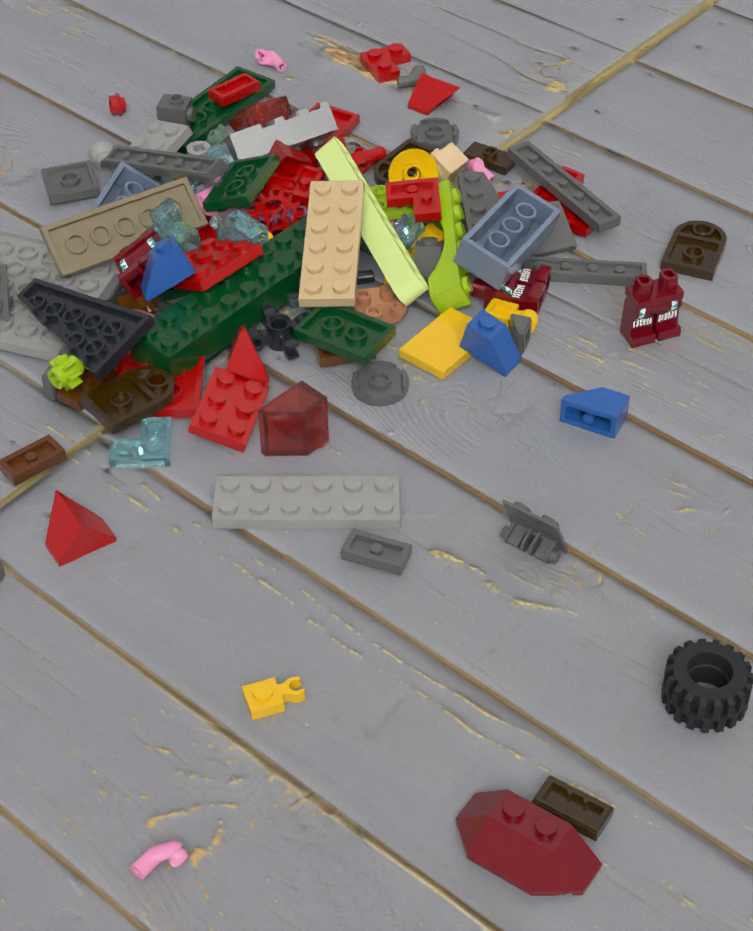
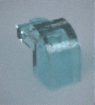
(168, 223)

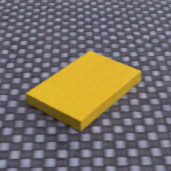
(437, 345)

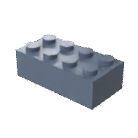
(507, 236)

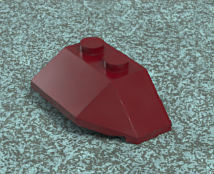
(525, 845)

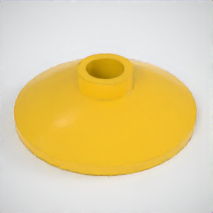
(412, 158)

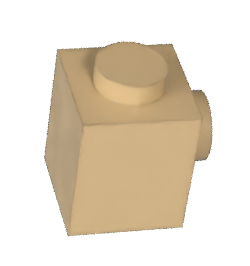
(449, 161)

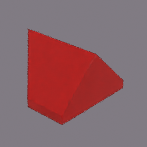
(430, 94)
(289, 158)
(244, 358)
(74, 530)

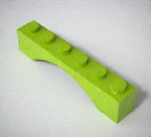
(449, 281)

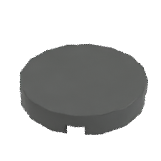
(435, 133)
(380, 383)

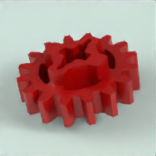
(267, 209)

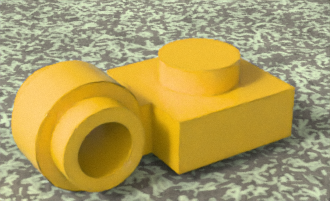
(503, 309)

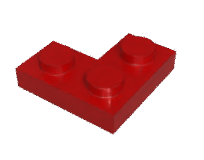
(382, 62)
(298, 184)
(417, 192)

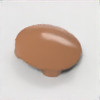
(380, 304)

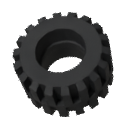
(705, 706)

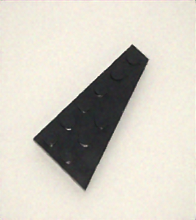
(86, 326)

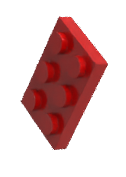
(228, 409)

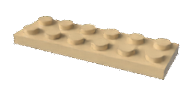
(332, 244)

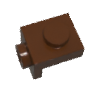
(140, 303)

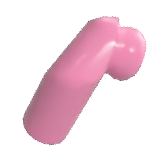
(478, 165)

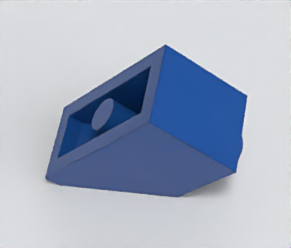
(165, 268)
(491, 343)
(596, 410)

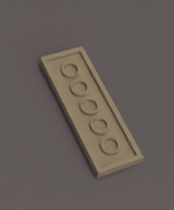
(100, 233)

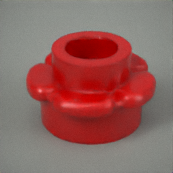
(117, 104)

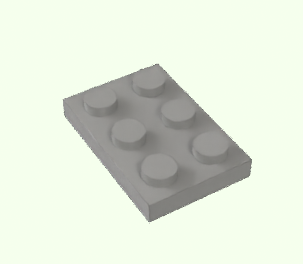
(162, 137)

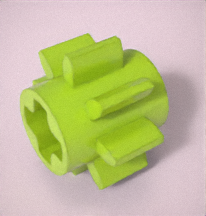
(65, 372)

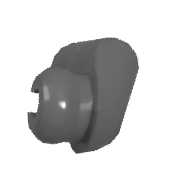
(411, 79)

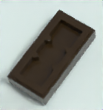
(493, 158)
(579, 809)

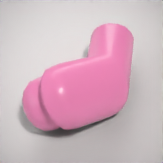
(270, 58)
(158, 853)

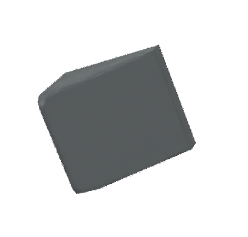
(520, 331)

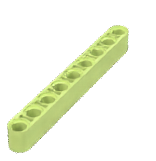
(376, 228)

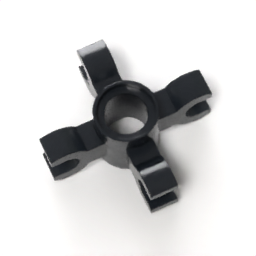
(278, 332)

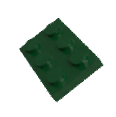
(241, 183)
(345, 333)

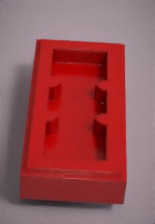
(234, 89)

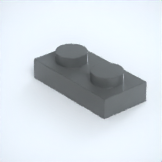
(376, 551)

